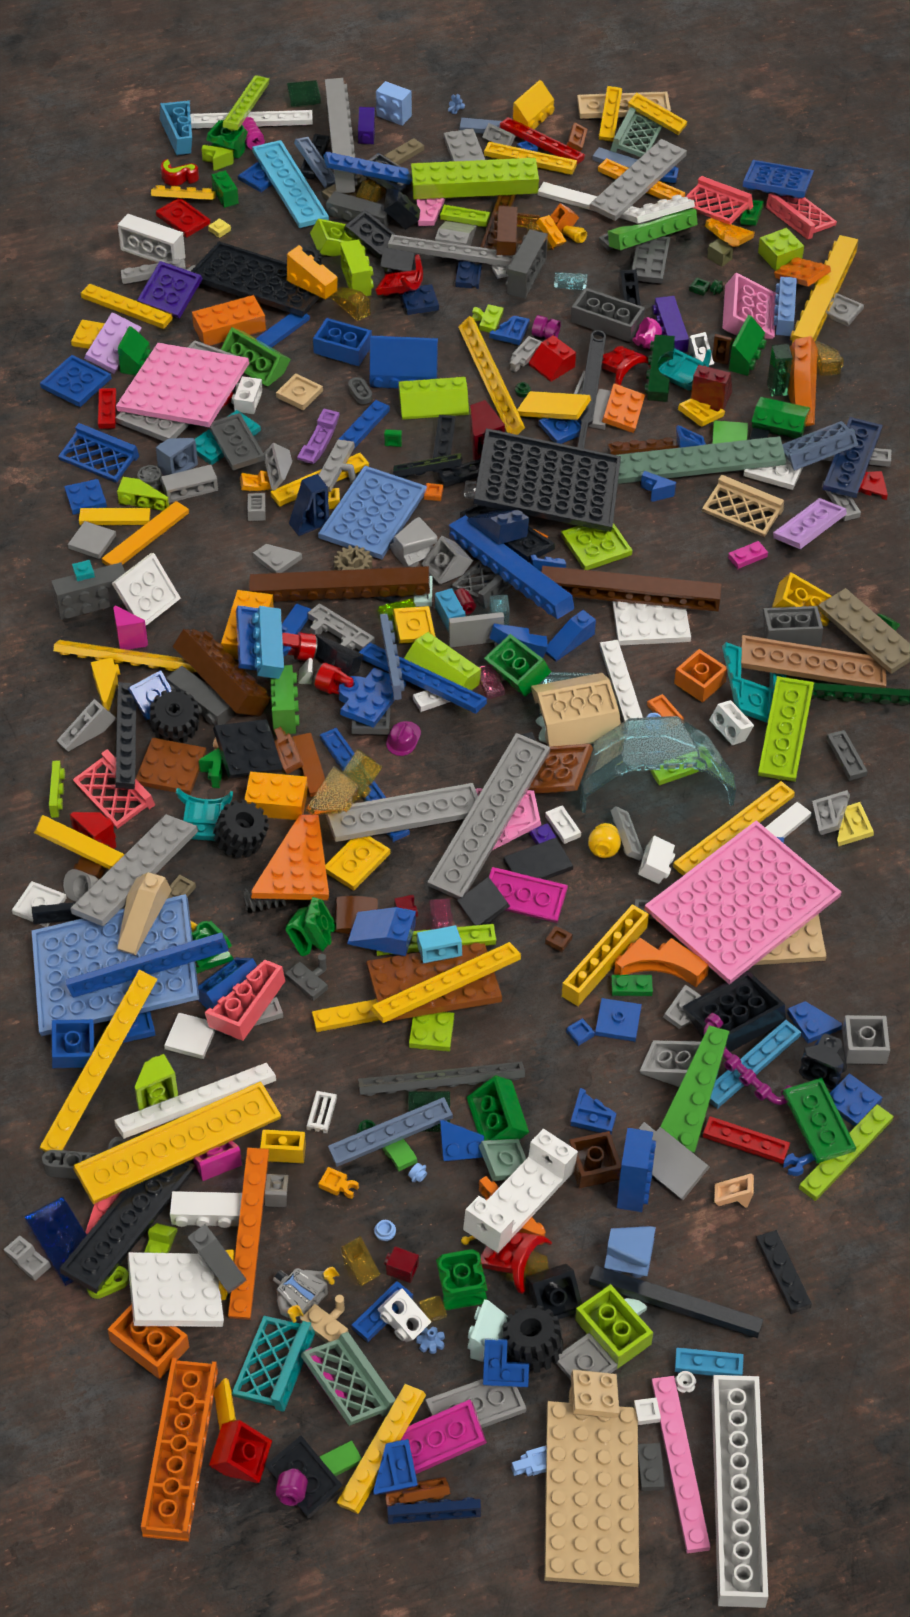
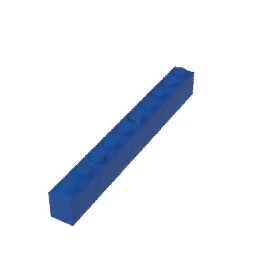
(512, 568)

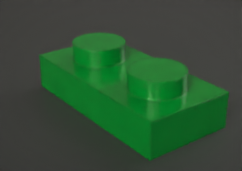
(751, 217)
(631, 985)

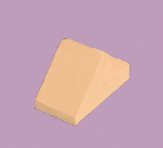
(734, 1190)

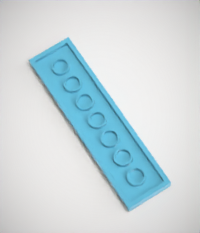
(290, 183)

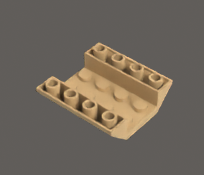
(577, 709)

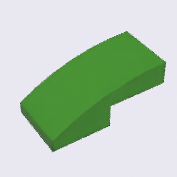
(400, 1154)

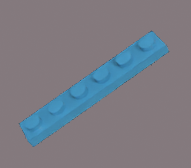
(755, 1060)

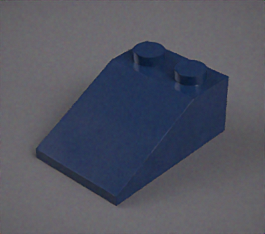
(502, 525)

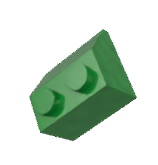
(133, 352)

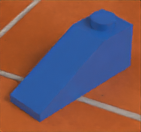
(572, 634)

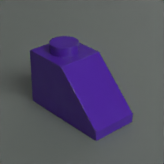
(366, 125)

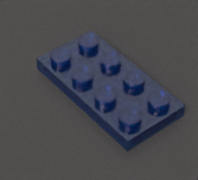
(57, 1233)

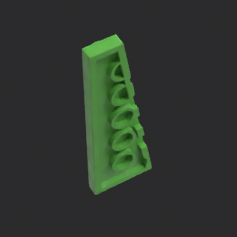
(692, 1099)

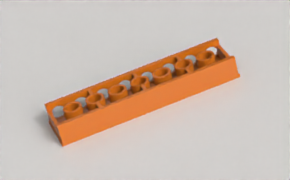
(179, 1451)

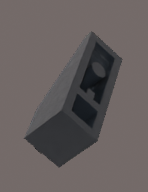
(629, 286)
(338, 655)

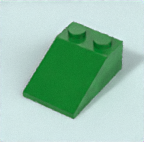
(518, 664)

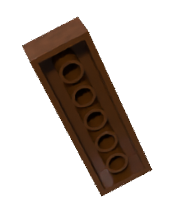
(222, 672)

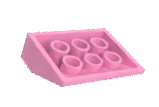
(747, 298)

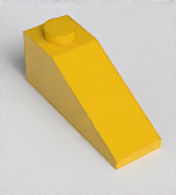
(106, 680)

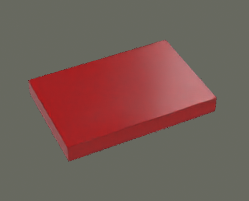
(183, 217)

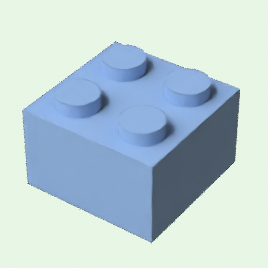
(393, 103)

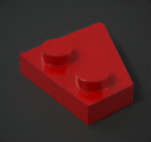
(874, 483)

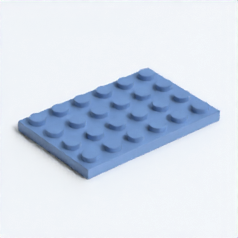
(373, 511)

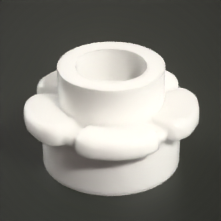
(689, 1378)

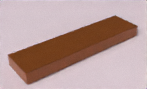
(312, 766)

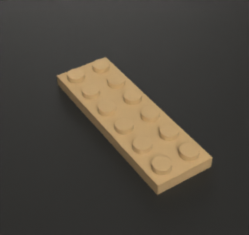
(593, 104)

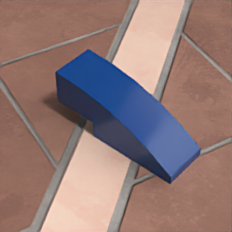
(535, 642)

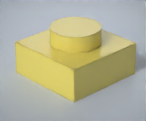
(219, 228)

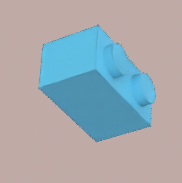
(439, 944)

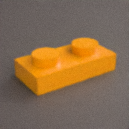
(548, 226)

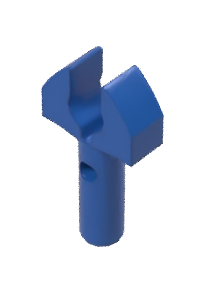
(797, 1170)

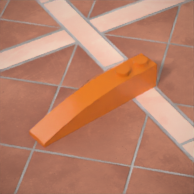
(803, 375)

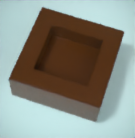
(558, 939)

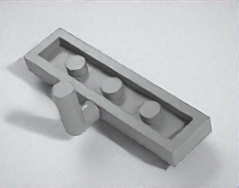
(337, 462)

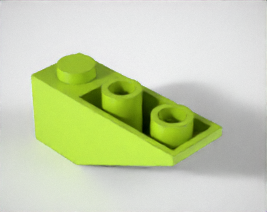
(138, 493)

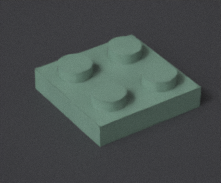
(502, 1157)

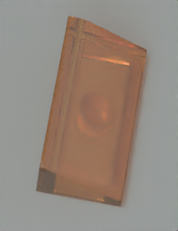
(523, 219)

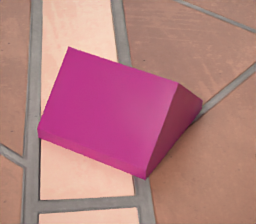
(130, 629)
(218, 1160)

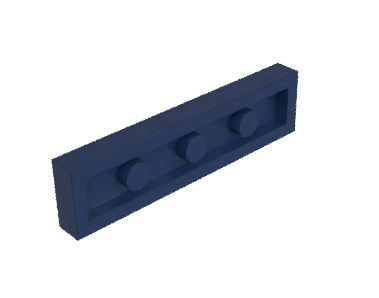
(442, 1510)

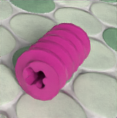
(254, 135)

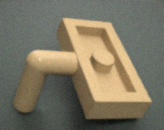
(325, 1324)

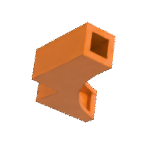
(669, 959)

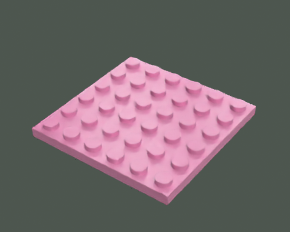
(183, 384)

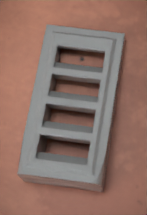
(256, 507)

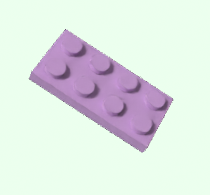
(105, 346)
(809, 523)

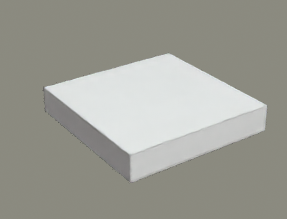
(34, 896)
(190, 1036)

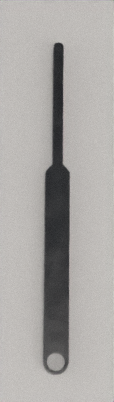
(591, 382)

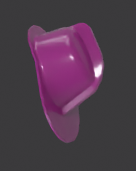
(403, 738)

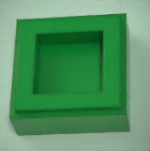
(393, 438)

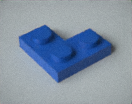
(499, 1371)

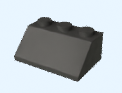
(793, 625)

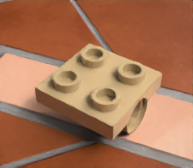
(594, 1393)

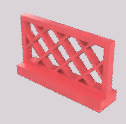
(721, 193)
(796, 218)
(139, 793)

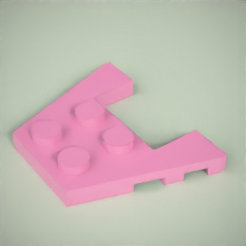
(523, 820)

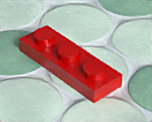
(107, 408)

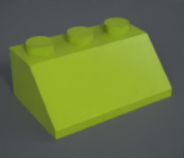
(155, 1082)

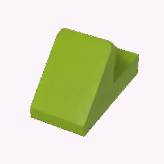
(218, 156)
(160, 1238)

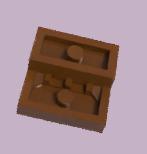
(347, 908)

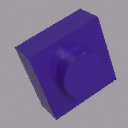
(542, 834)

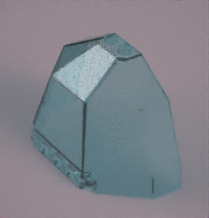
(651, 744)

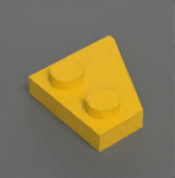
(700, 412)

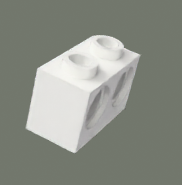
(247, 395)
(731, 722)
(407, 1311)

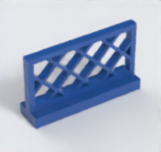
(105, 444)

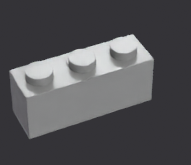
(189, 483)

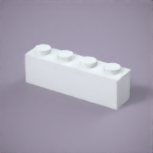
(205, 1208)

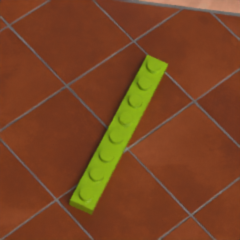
(245, 103)

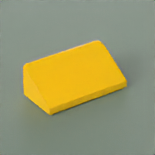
(224, 1403)

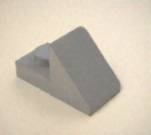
(698, 346)
(276, 1190)

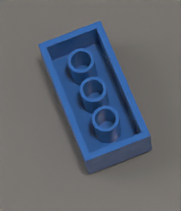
(636, 1170)

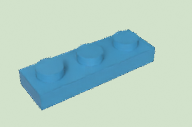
(708, 1362)

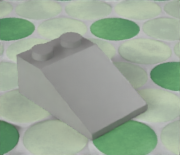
(456, 233)
(669, 1060)

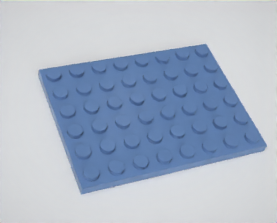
(85, 946)

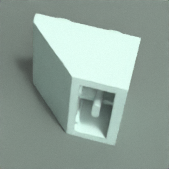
(488, 1325)

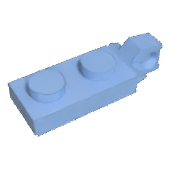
(531, 1463)

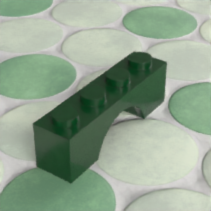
(658, 384)

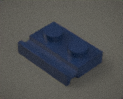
(468, 274)

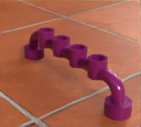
(747, 1075)

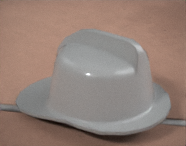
(77, 883)

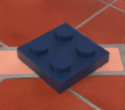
(420, 300)

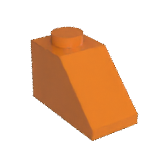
(564, 216)

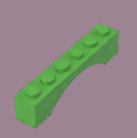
(633, 235)

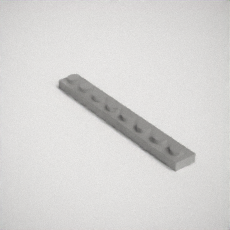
(448, 250)

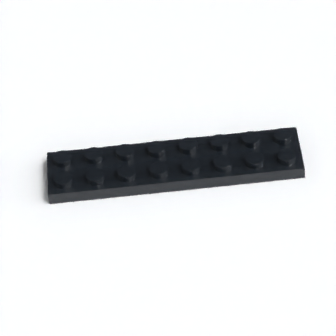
(123, 1227)

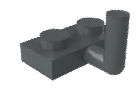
(308, 980)

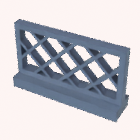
(809, 452)

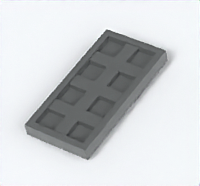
(651, 260)

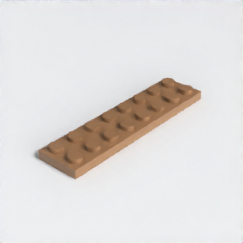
(811, 662)

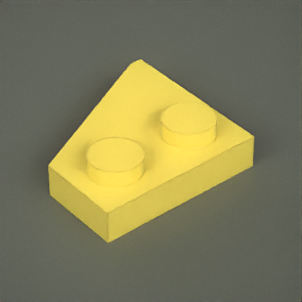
(854, 825)

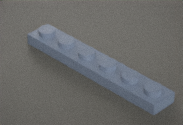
(392, 660)
(390, 1132)

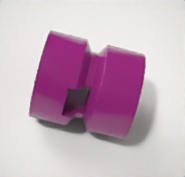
(545, 327)

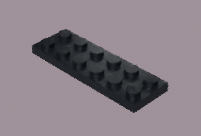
(525, 547)

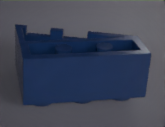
(311, 506)

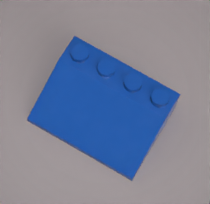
(402, 360)

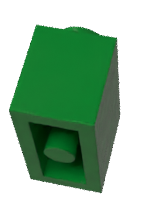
(225, 189)

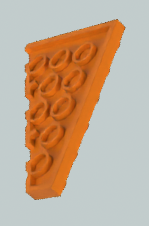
(297, 866)

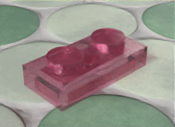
(491, 682)

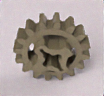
(353, 559)

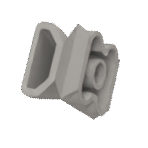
(413, 543)

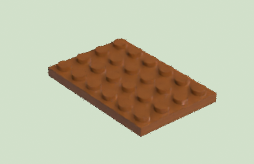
(401, 972)

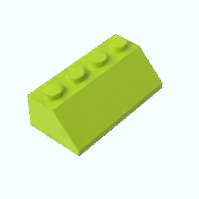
(433, 398)
(444, 661)

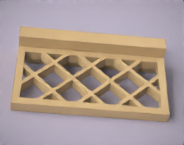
(749, 496)

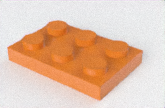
(804, 270)
(623, 408)

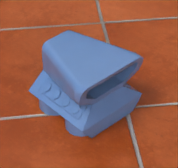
(630, 1250)

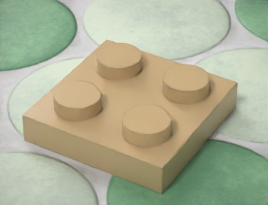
(299, 391)

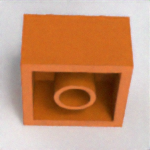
(700, 675)

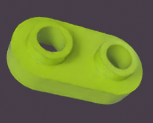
(111, 1285)

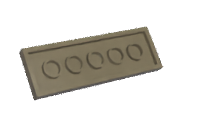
(867, 630)

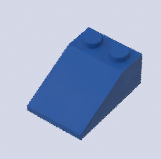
(384, 930)

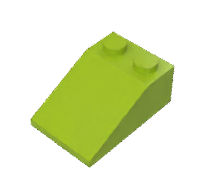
(328, 236)

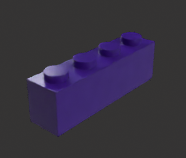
(671, 322)

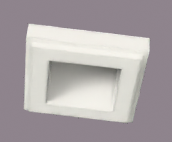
(306, 672)

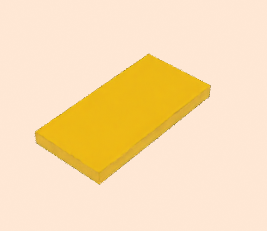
(553, 405)

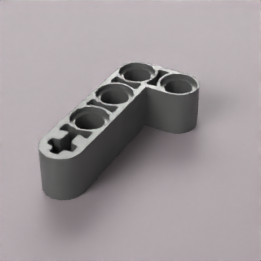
(58, 1162)

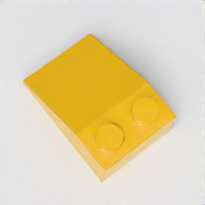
(799, 593)

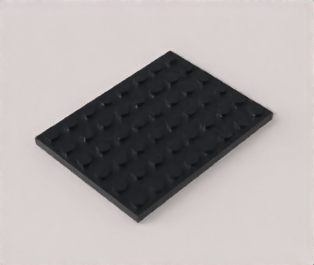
(548, 480)

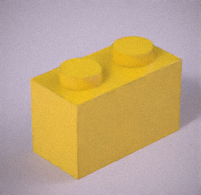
(284, 1145)

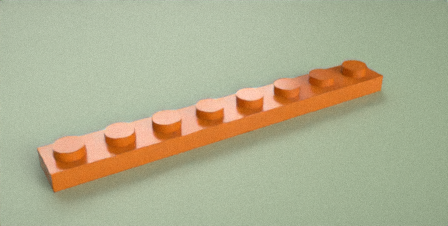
(249, 1231)

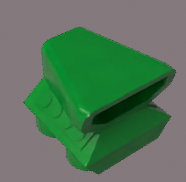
(228, 139)
(311, 926)
(204, 930)
(462, 1279)

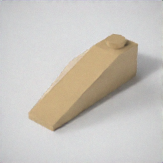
(141, 909)

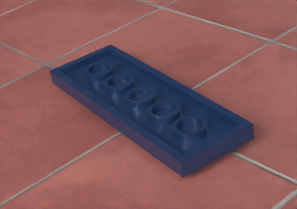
(851, 465)

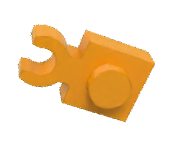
(336, 1181)

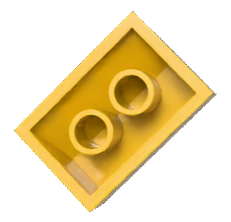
(533, 106)

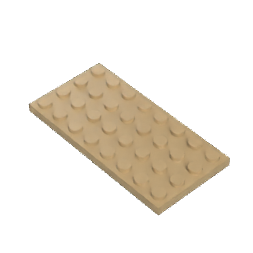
(591, 1497)

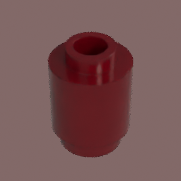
(465, 600)

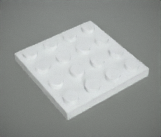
(650, 624)
(173, 1290)

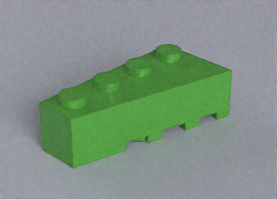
(283, 701)

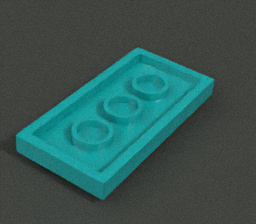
(209, 449)

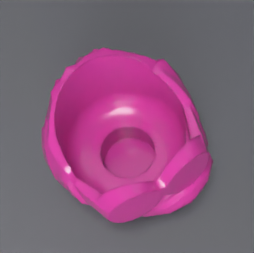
(647, 332)

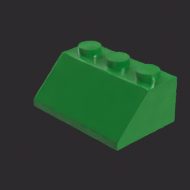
(747, 347)
(780, 417)
(497, 1110)

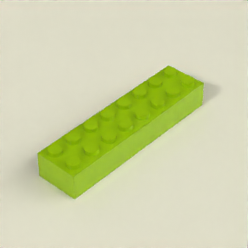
(474, 178)

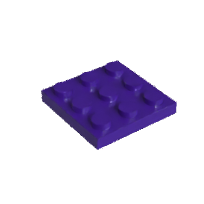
(170, 289)

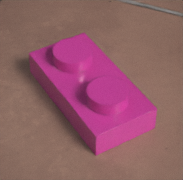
(748, 554)

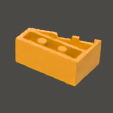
(310, 275)

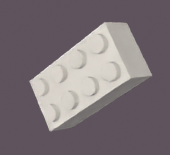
(150, 239)

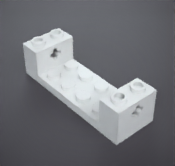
(522, 1192)

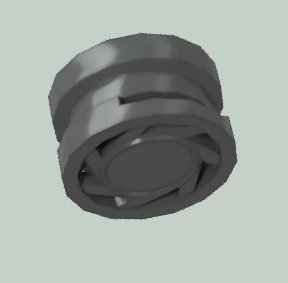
(150, 476)

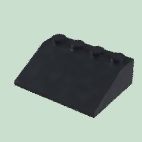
(743, 1006)

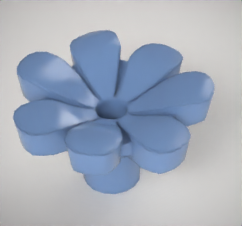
(455, 104)
(430, 1340)

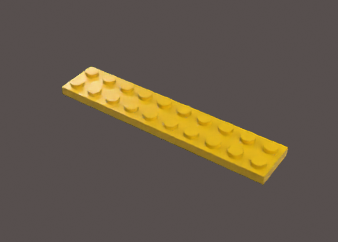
(176, 1142)

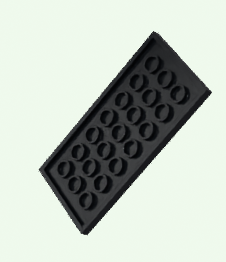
(254, 274)

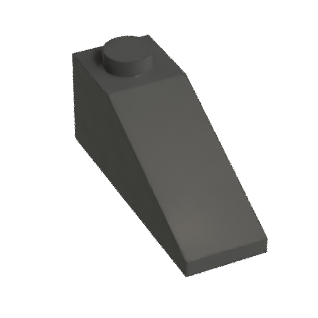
(216, 1258)

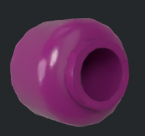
(291, 1487)

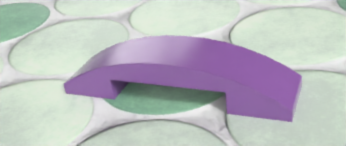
(320, 438)

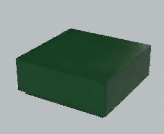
(699, 286)

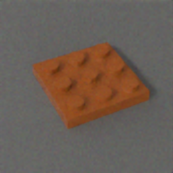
(170, 766)
(562, 769)

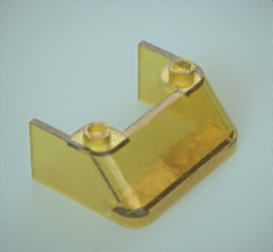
(345, 788)

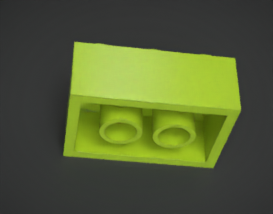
(356, 267)
(614, 1325)

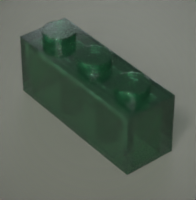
(779, 370)

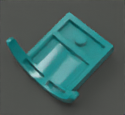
(682, 368)
(203, 813)

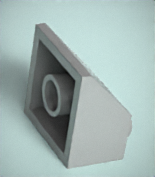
(447, 560)

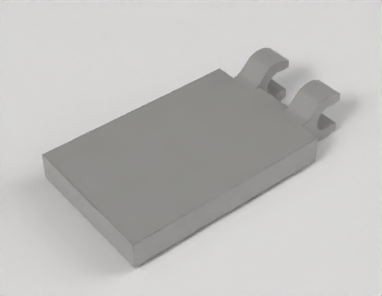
(674, 1163)

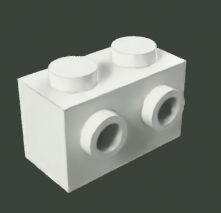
(656, 860)

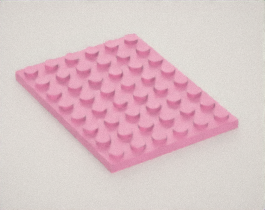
(742, 901)

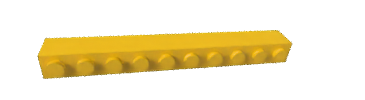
(825, 289)

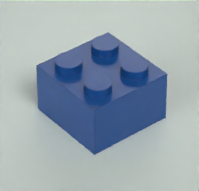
(72, 1043)

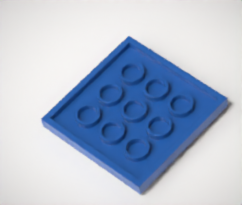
(778, 179)

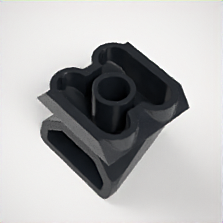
(824, 1061)

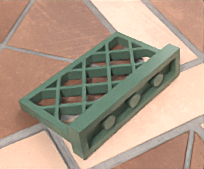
(626, 130)
(362, 1374)

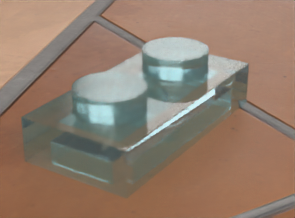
(570, 280)

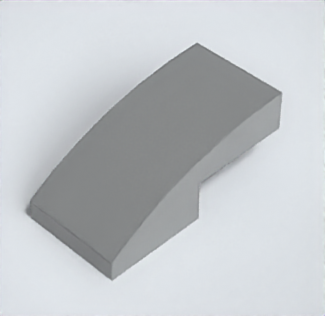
(26, 1258)

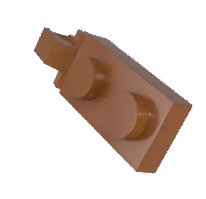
(287, 751)
(426, 1489)

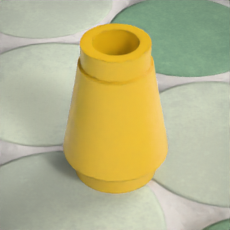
(575, 233)

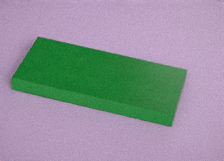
(819, 1120)

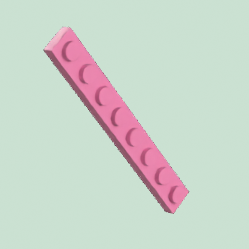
(681, 1465)

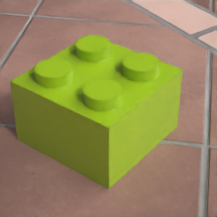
(780, 248)

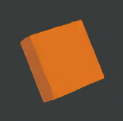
(433, 492)

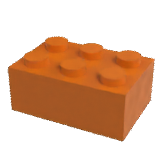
(148, 1345)

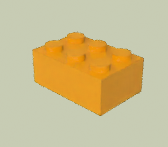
(277, 794)

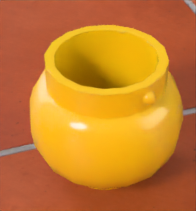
(604, 840)

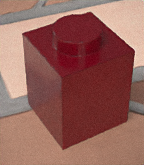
(401, 1264)

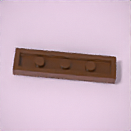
(641, 446)

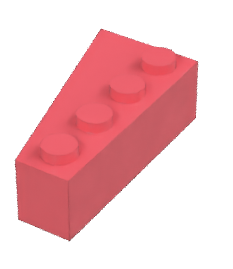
(247, 1002)

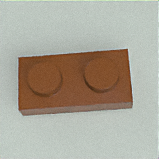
(577, 137)

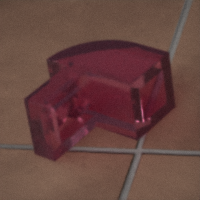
(440, 913)

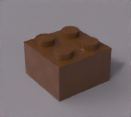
(596, 1159)

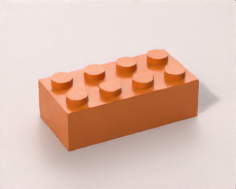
(215, 322)

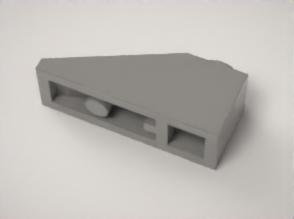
(277, 464)
(89, 724)

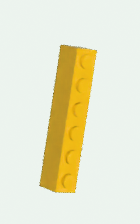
(603, 955)

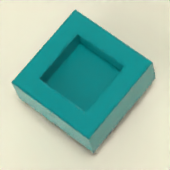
(83, 570)

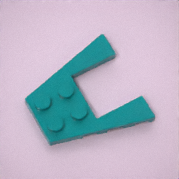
(748, 696)

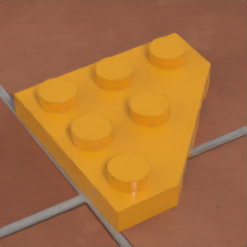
(729, 233)

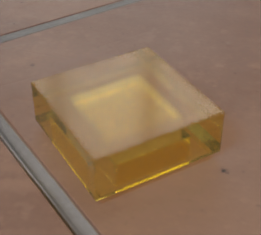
(433, 1308)

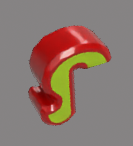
(180, 174)

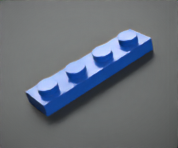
(366, 422)

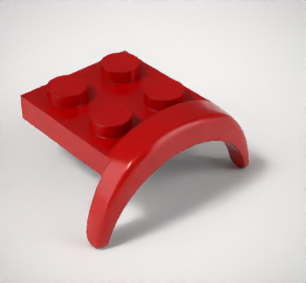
(401, 281)
(621, 360)
(513, 1256)

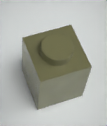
(720, 252)

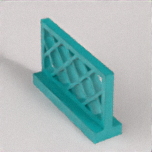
(289, 1371)

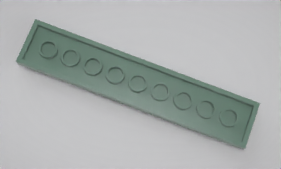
(702, 459)

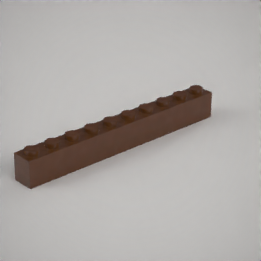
(343, 583)
(637, 588)

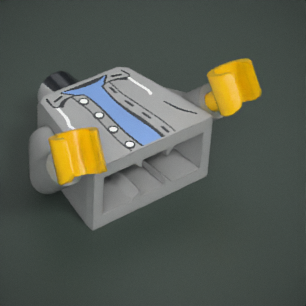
(302, 1290)

